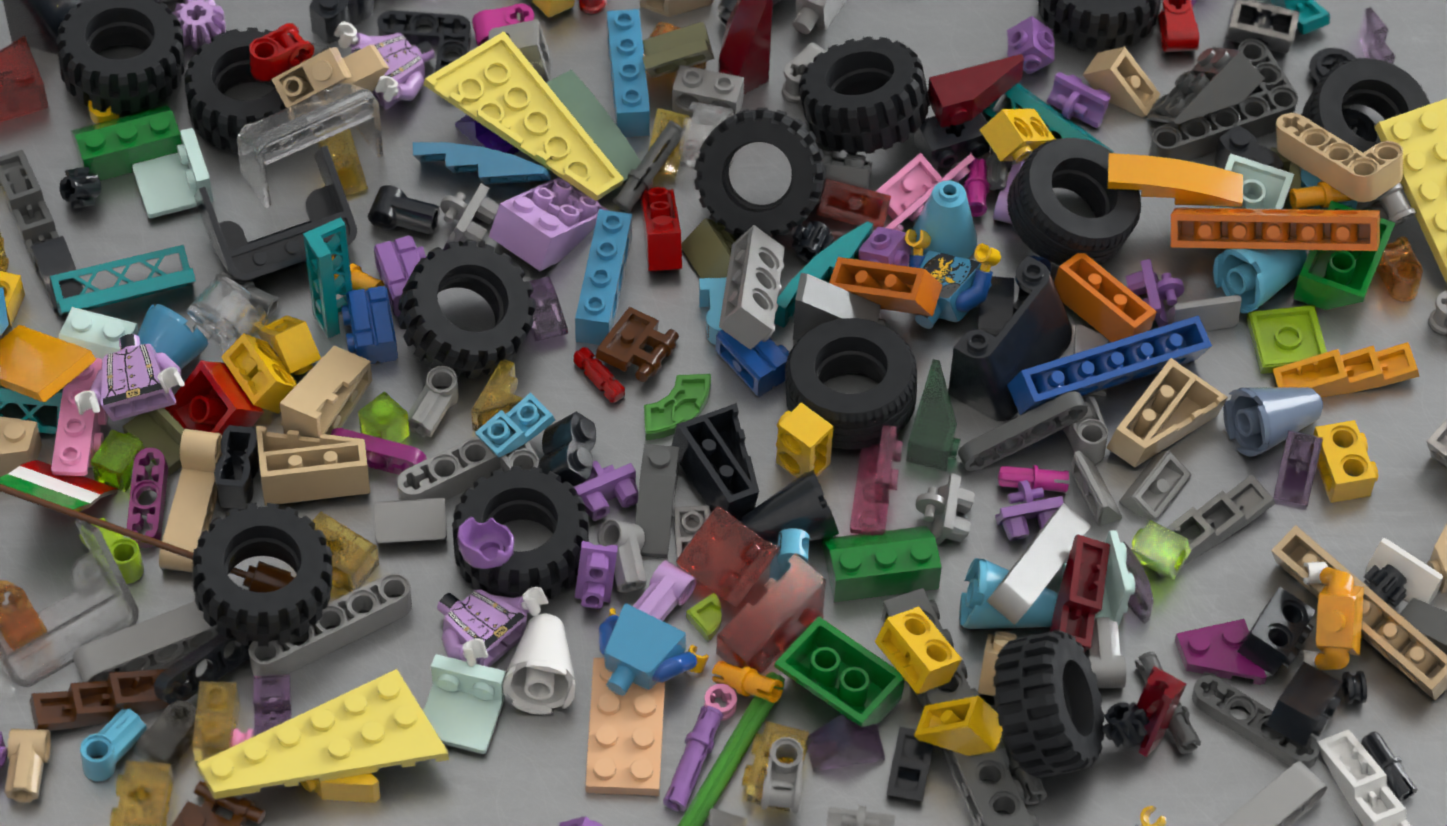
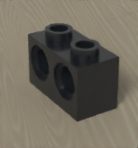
(1277, 631)

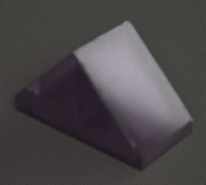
(1297, 467)
(844, 744)

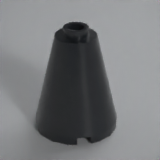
(795, 506)

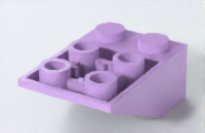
(545, 222)

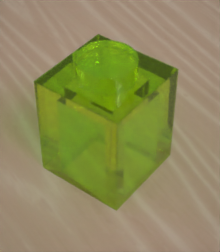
(384, 419)
(115, 459)
(1160, 549)

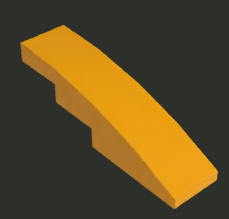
(1175, 178)
(1351, 372)

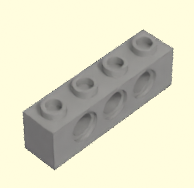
(752, 288)

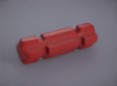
(599, 374)

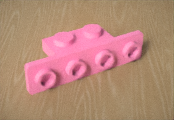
(913, 186)
(77, 435)

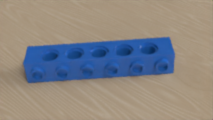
(1110, 364)

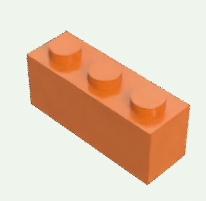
(889, 285)
(1102, 299)

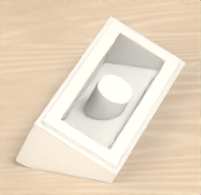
(1421, 579)

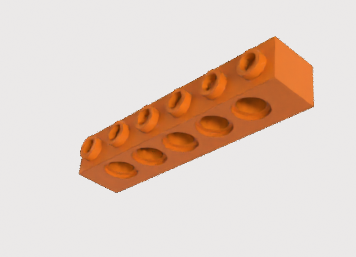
(1275, 229)

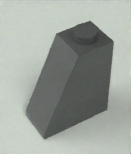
(823, 302)

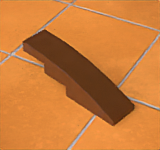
(97, 700)

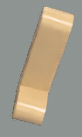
(1338, 163)
(193, 498)

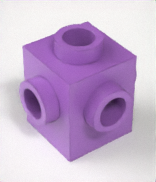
(1032, 41)
(886, 247)

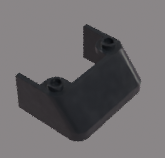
(283, 248)

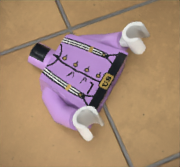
(405, 63)
(132, 381)
(486, 624)

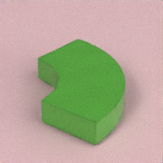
(682, 404)

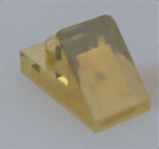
(346, 161)
(496, 395)

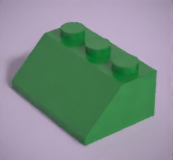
(119, 143)
(1339, 276)
(882, 564)
(842, 673)

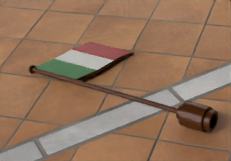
(71, 494)

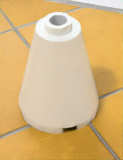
(541, 668)

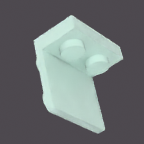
(172, 180)
(1118, 582)
(464, 702)

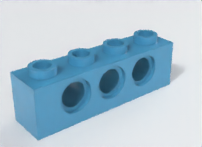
(628, 72)
(603, 276)

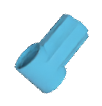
(110, 743)

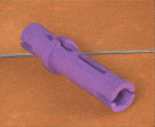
(698, 745)

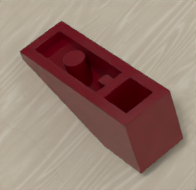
(969, 91)

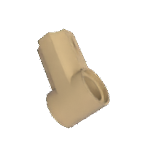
(26, 755)

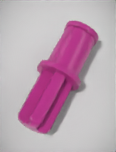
(977, 187)
(1010, 477)

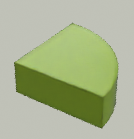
(706, 616)

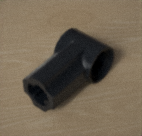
(395, 209)

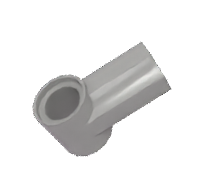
(432, 402)
(629, 567)
(1106, 656)

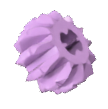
(200, 21)

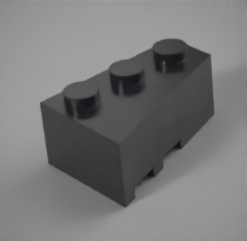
(717, 460)

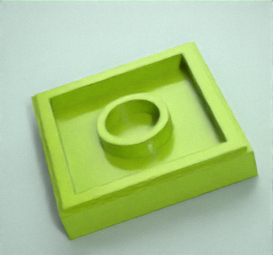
(1285, 336)

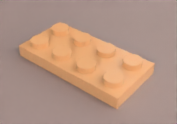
(624, 737)

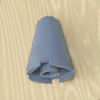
(1264, 415)

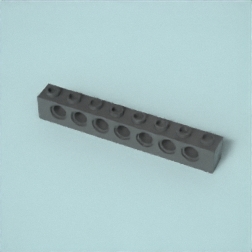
(969, 770)

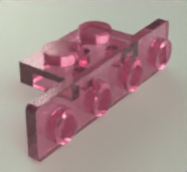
(874, 484)

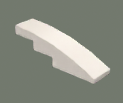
(1361, 781)

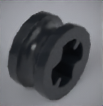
(1354, 687)

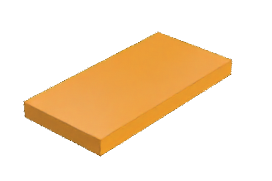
(39, 363)

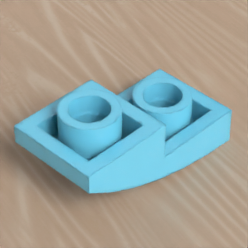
(515, 428)

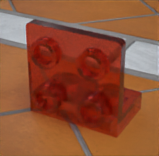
(726, 556)

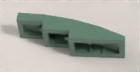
(595, 121)

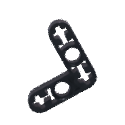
(446, 41)

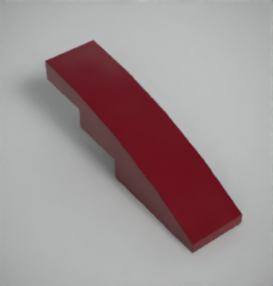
(1081, 589)

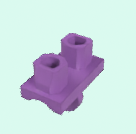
(1078, 99)
(1147, 282)
(606, 485)
(1015, 516)
(595, 574)

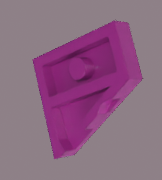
(1215, 651)

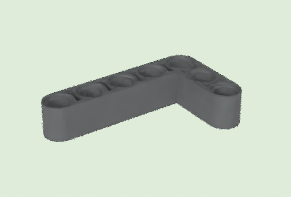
(1256, 113)

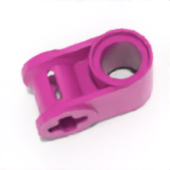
(489, 19)

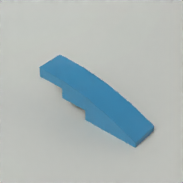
(492, 165)

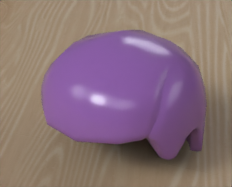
(485, 544)

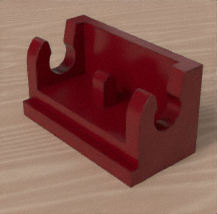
(1159, 703)

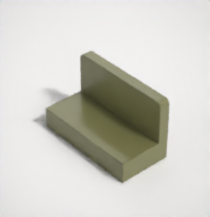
(676, 48)
(709, 249)
(158, 431)

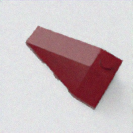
(748, 43)

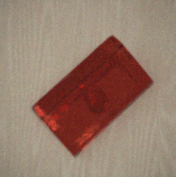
(853, 204)

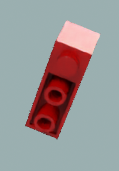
(661, 229)

